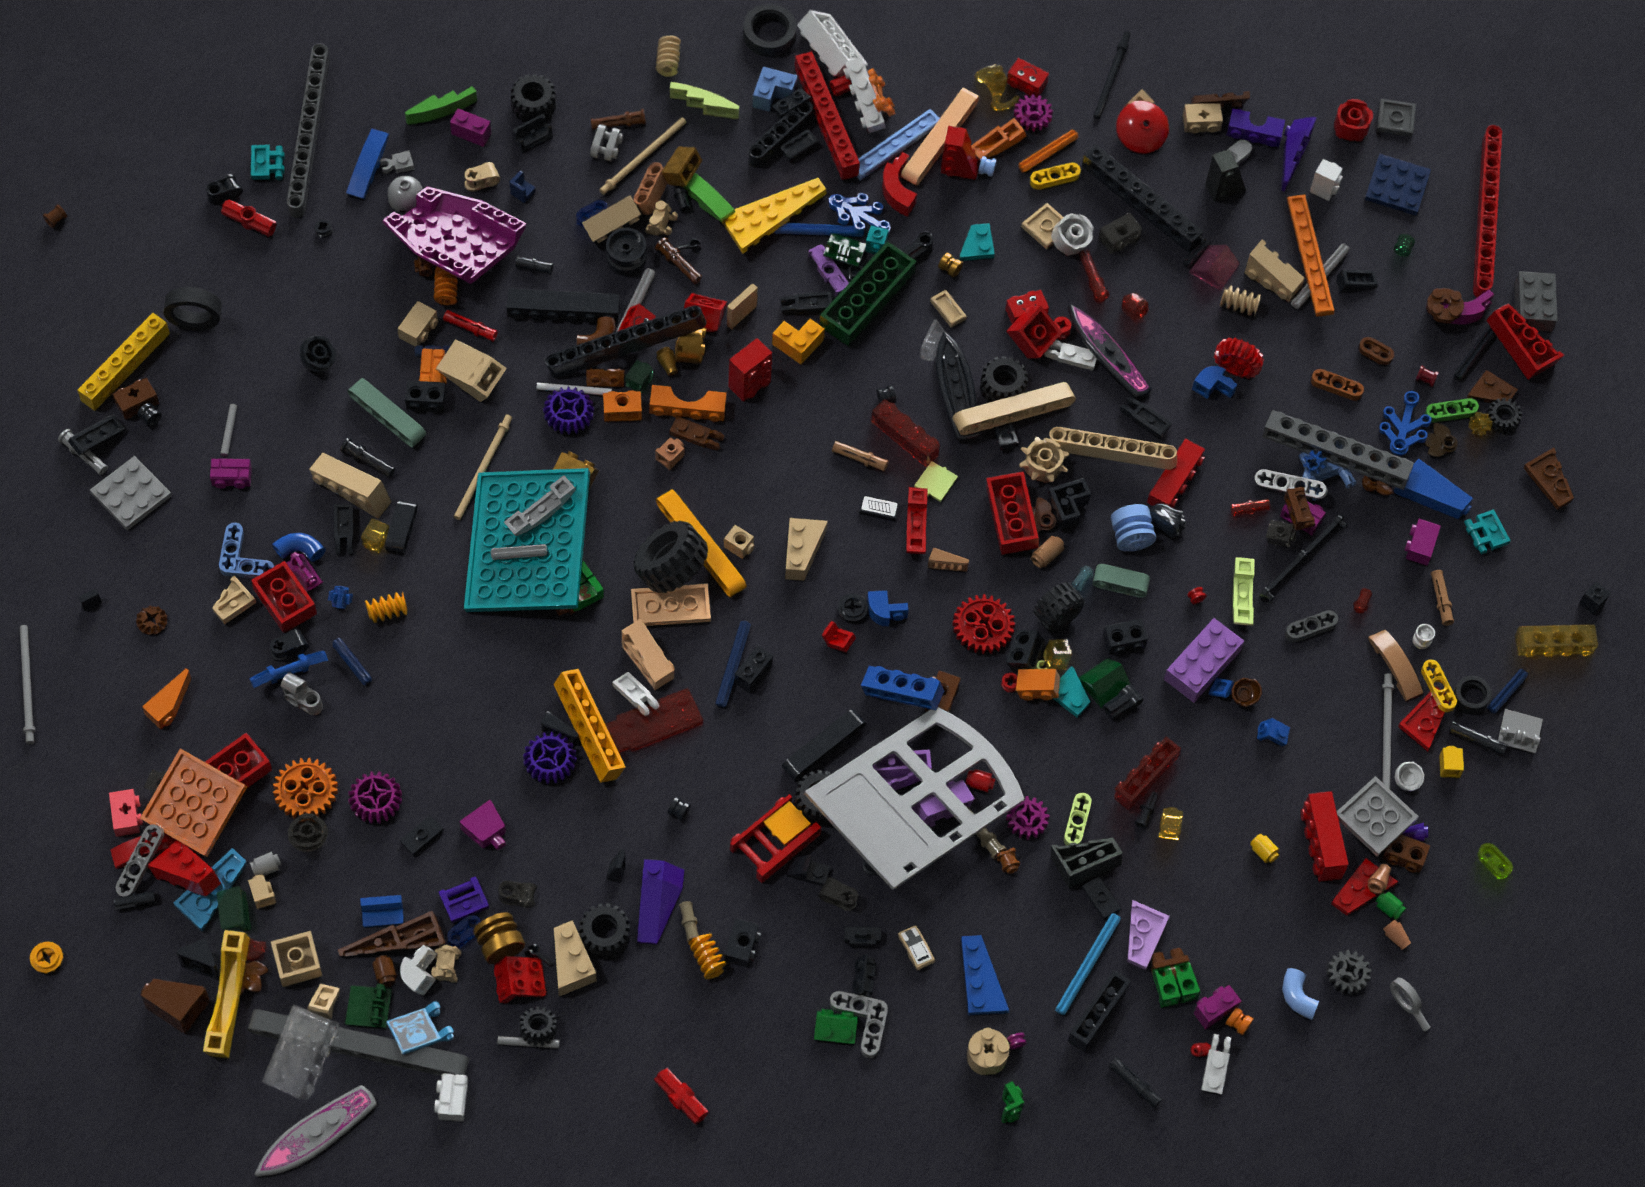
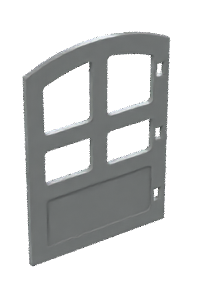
(883, 823)

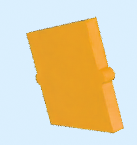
(787, 823)

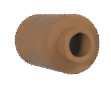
(1047, 551)

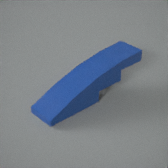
(367, 163)

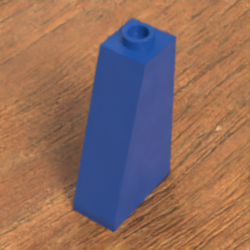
(1435, 491)

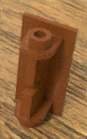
(604, 378)

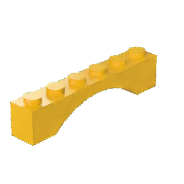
(222, 1023)

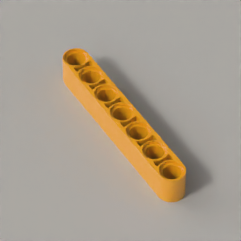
(716, 562)

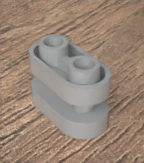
(611, 150)

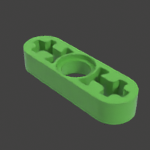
(1457, 404)

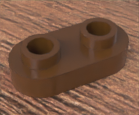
(1376, 350)

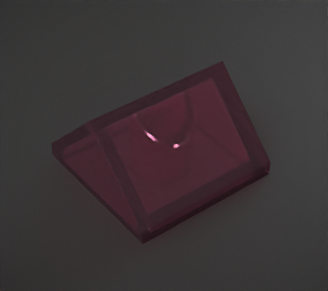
(1215, 265)

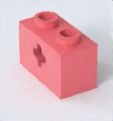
(125, 823)

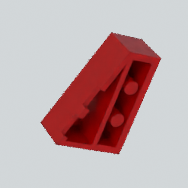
(958, 154)
(184, 868)

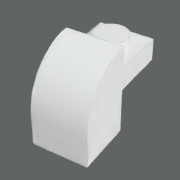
(414, 970)

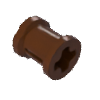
(55, 216)

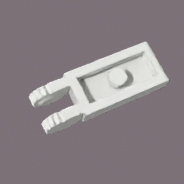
(1071, 355)
(635, 693)
(1216, 1066)

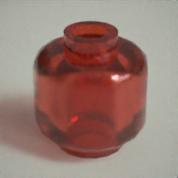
(1135, 306)

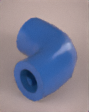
(299, 543)

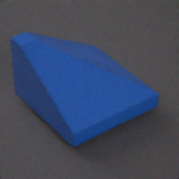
(1221, 688)

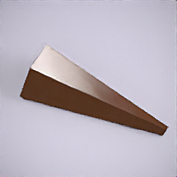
(411, 934)

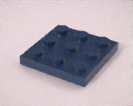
(1397, 184)

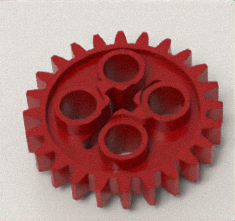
(968, 630)

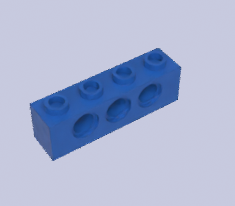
(909, 694)

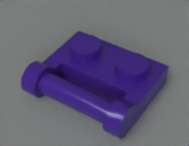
(465, 905)

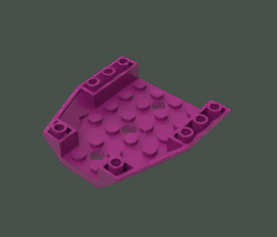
(454, 229)

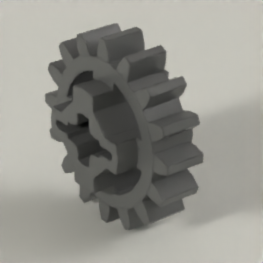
(1346, 979)

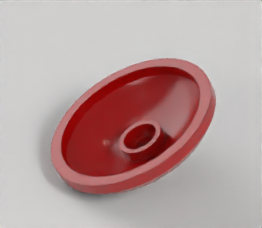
(1133, 132)

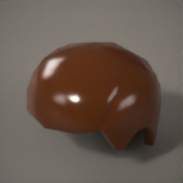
(1246, 692)

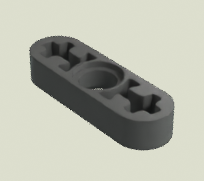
(1316, 619)

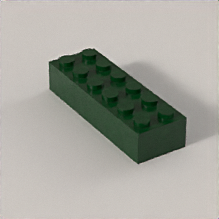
(867, 293)

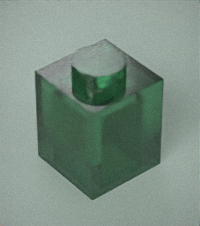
(639, 376)

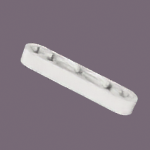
(1291, 482)

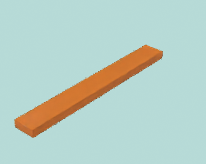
(1310, 255)

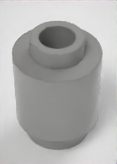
(265, 864)

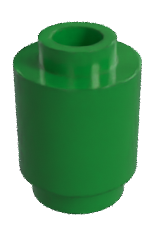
(1390, 905)

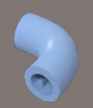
(1295, 996)

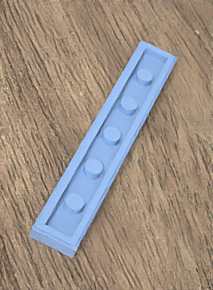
(897, 143)

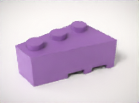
(897, 773)
(932, 809)

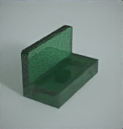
(233, 909)

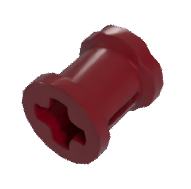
(1427, 376)

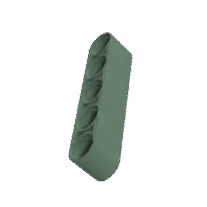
(387, 412)

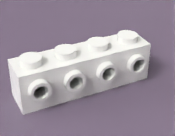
(865, 94)

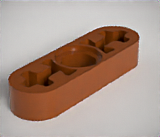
(1338, 391)

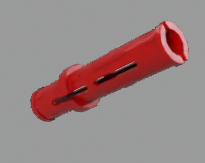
(470, 325)

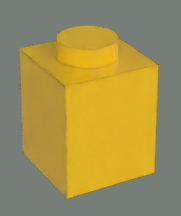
(1451, 762)

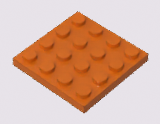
(193, 802)

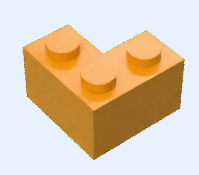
(798, 343)

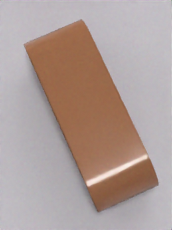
(650, 189)

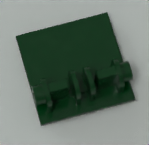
(844, 249)
(368, 1006)

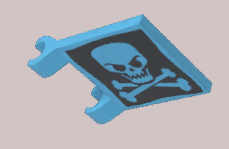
(417, 1030)

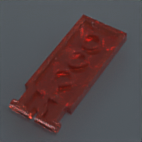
(674, 715)

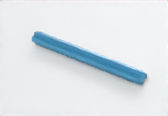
(1088, 964)

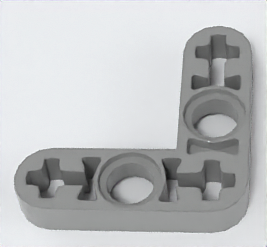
(867, 1012)

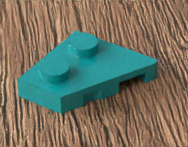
(978, 243)
(1072, 694)

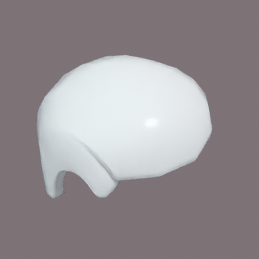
(1409, 776)

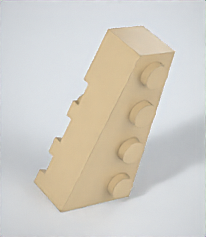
(351, 484)

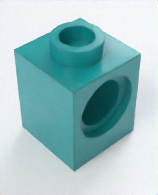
(876, 239)

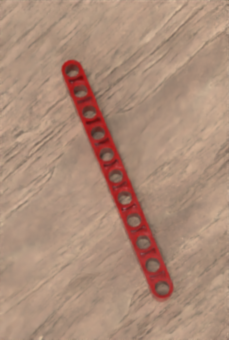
(1489, 172)

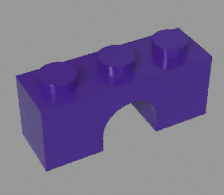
(1242, 128)

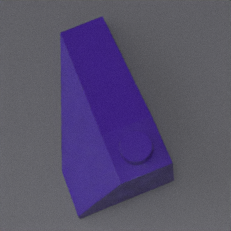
(1296, 141)
(659, 893)

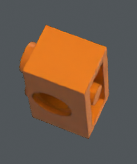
(629, 412)

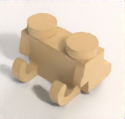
(660, 219)
(445, 963)

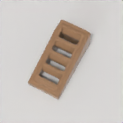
(946, 561)

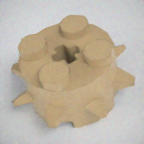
(1044, 460)

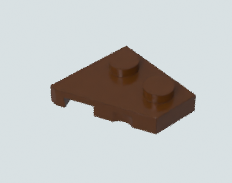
(1492, 388)

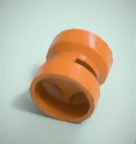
(1239, 1021)

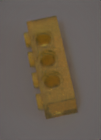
(1564, 634)

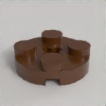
(1448, 296)

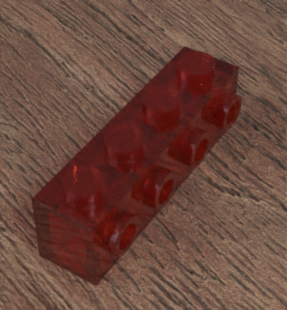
(905, 432)
(1147, 773)

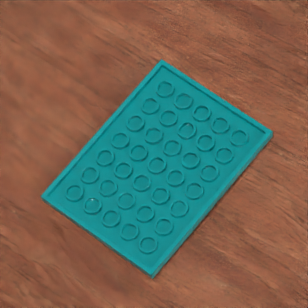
(526, 581)

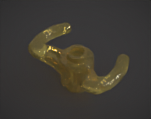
(996, 84)

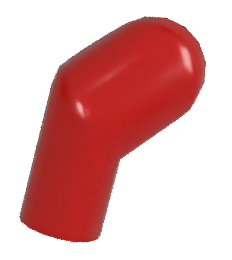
(1200, 1049)

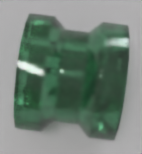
(1404, 245)

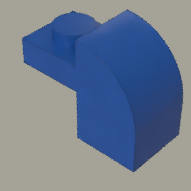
(1211, 379)
(881, 611)

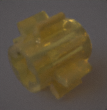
(1480, 423)

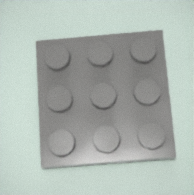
(130, 493)
(1376, 816)

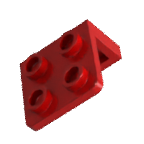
(519, 978)

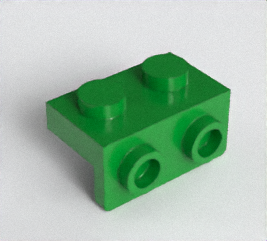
(835, 1026)
(1013, 1099)

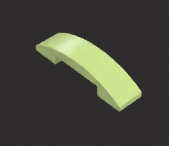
(1243, 591)

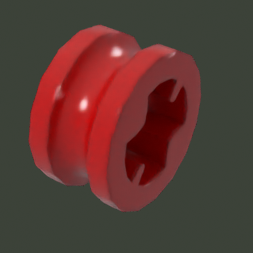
(1196, 595)
(1005, 679)

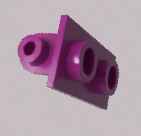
(304, 571)

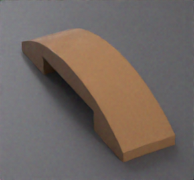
(1398, 664)

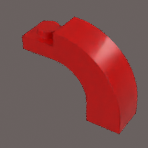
(895, 194)

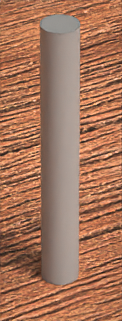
(228, 430)
(520, 1042)

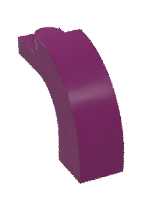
(1474, 309)

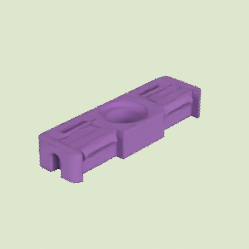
(836, 278)

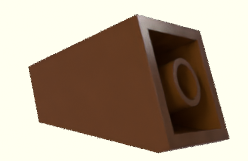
(175, 1002)

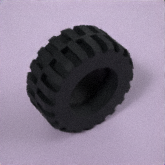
(670, 557)

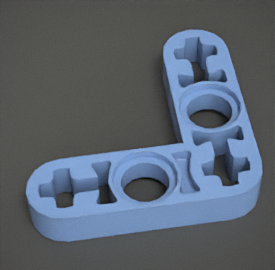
(235, 560)

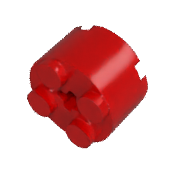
(1353, 120)

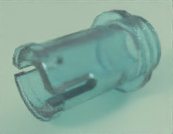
(1083, 576)

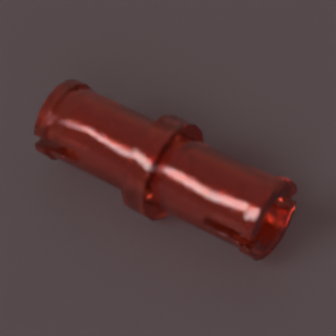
(1250, 507)

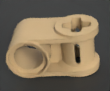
(482, 175)

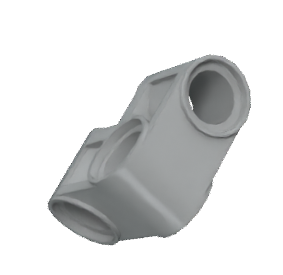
(300, 695)

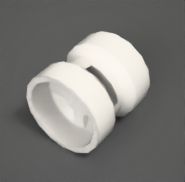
(1423, 636)

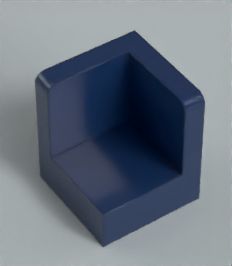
(520, 188)

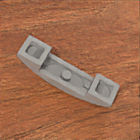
(542, 509)

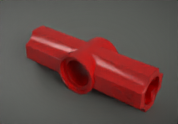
(241, 213)
(681, 1096)

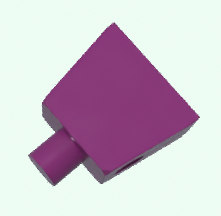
(484, 826)

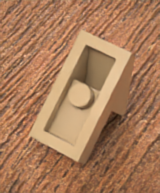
(323, 1000)

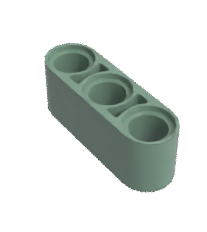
(1121, 580)

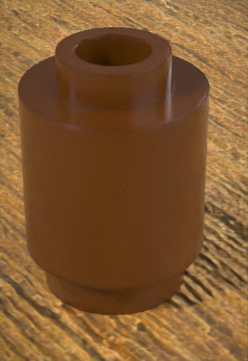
(384, 971)

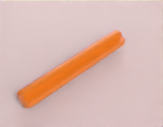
(1048, 150)

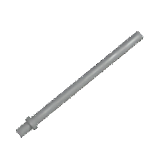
(1387, 687)
(29, 729)

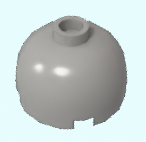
(403, 193)

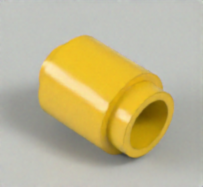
(1265, 848)

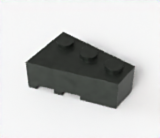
(1224, 177)
(1086, 860)

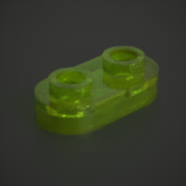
(1496, 860)

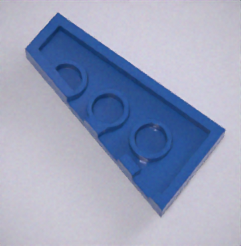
(981, 982)

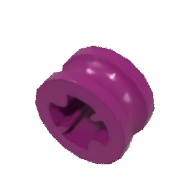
(1016, 1040)

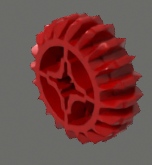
(1239, 358)

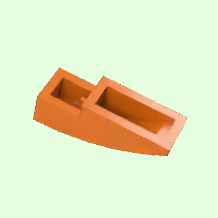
(999, 139)

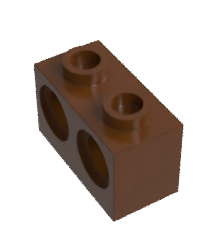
(1407, 847)

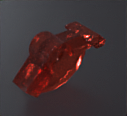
(255, 949)

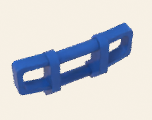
(273, 675)

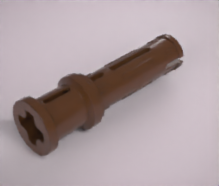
(627, 119)
(674, 254)

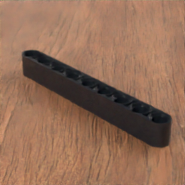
(625, 341)

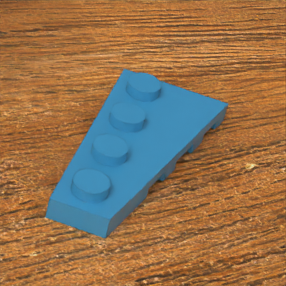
(201, 908)

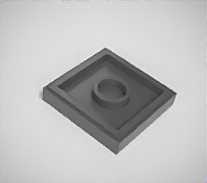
(1396, 117)

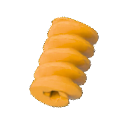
(386, 607)
(706, 956)

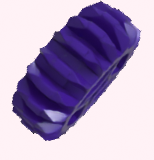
(568, 419)
(561, 748)

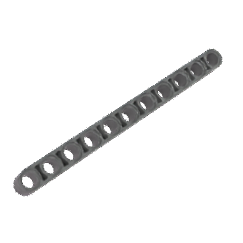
(314, 90)
(370, 1047)

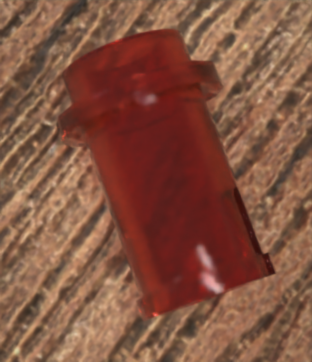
(1361, 604)

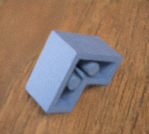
(772, 85)

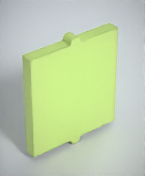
(937, 480)

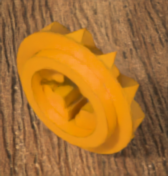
(50, 949)

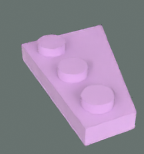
(1144, 933)

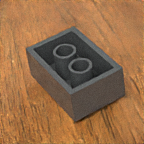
(1536, 299)

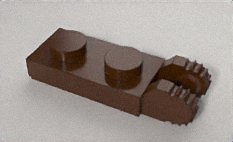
(695, 433)

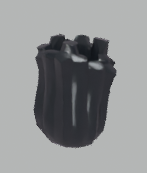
(1168, 519)

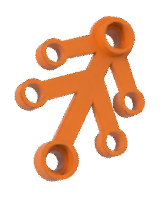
(880, 101)

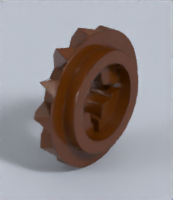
(149, 627)

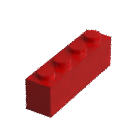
(1174, 480)

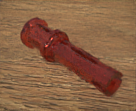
(1096, 282)

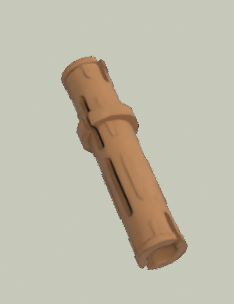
(879, 464)
(1444, 604)

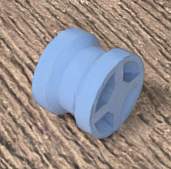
(987, 166)

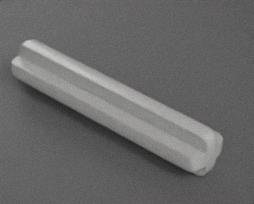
(519, 552)

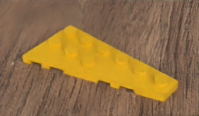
(770, 213)

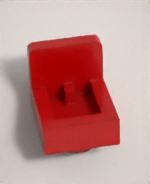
(838, 638)

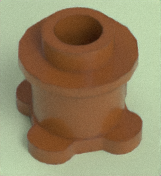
(1008, 861)

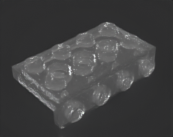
(300, 1052)

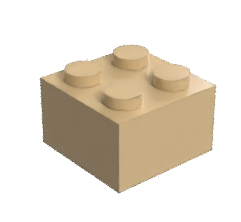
(296, 958)

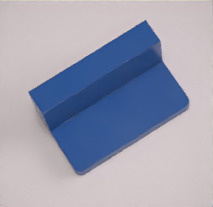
(382, 911)

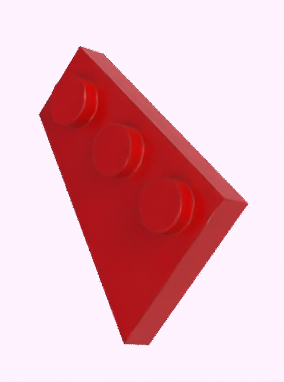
(1423, 721)
(1356, 890)

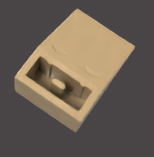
(471, 370)

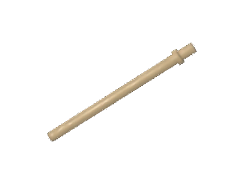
(611, 183)
(503, 427)

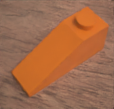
(165, 704)

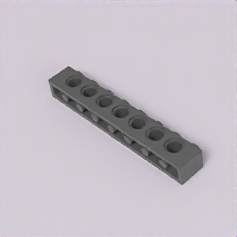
(1343, 457)

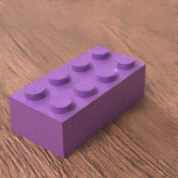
(1203, 660)

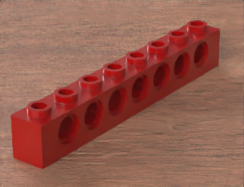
(827, 116)

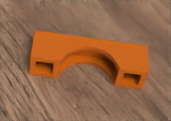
(709, 407)

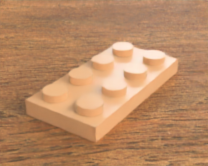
(680, 606)

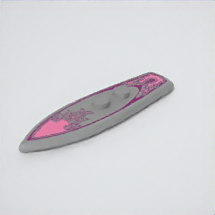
(316, 1132)

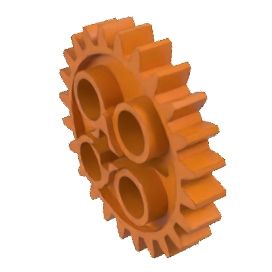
(294, 776)

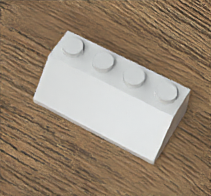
(828, 41)

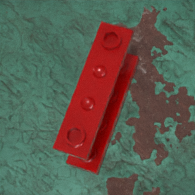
(779, 856)

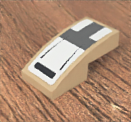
(916, 947)

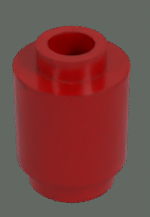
(980, 780)

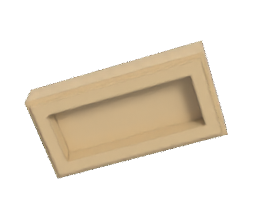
(948, 308)

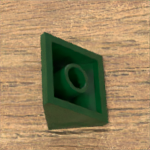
(1104, 681)

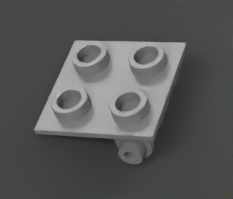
(1520, 731)

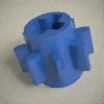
(1310, 463)
(340, 597)

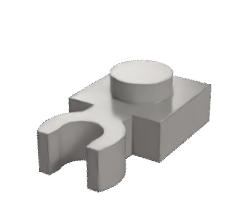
(400, 162)

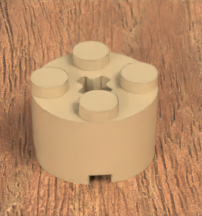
(994, 1060)

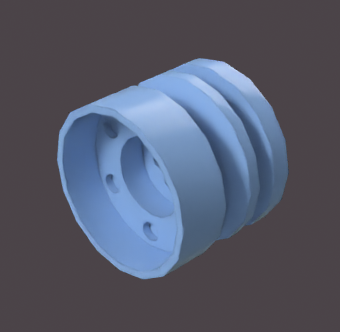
(1133, 527)

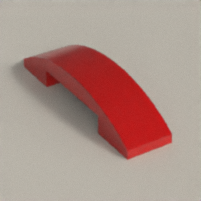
(916, 520)
(123, 852)

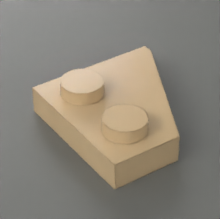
(233, 601)

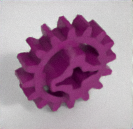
(1033, 112)
(1035, 814)

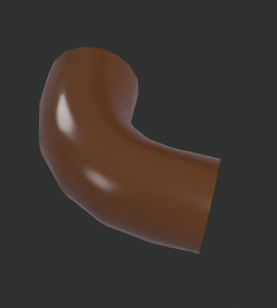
(605, 326)

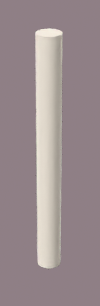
(587, 390)

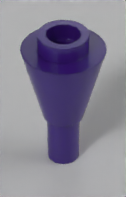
(1417, 832)

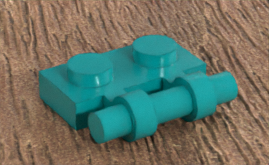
(261, 162)
(1492, 529)

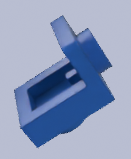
(1274, 731)

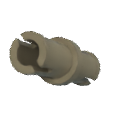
(689, 920)

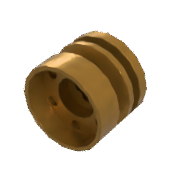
(498, 937)

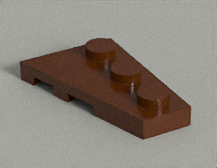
(1226, 99)
(1548, 476)

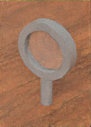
(1408, 1000)

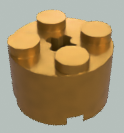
(690, 347)

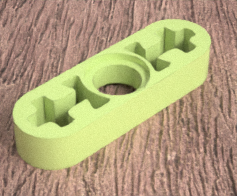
(1075, 812)

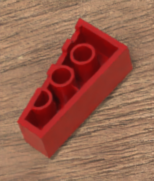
(1523, 342)

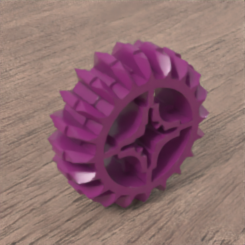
(393, 795)

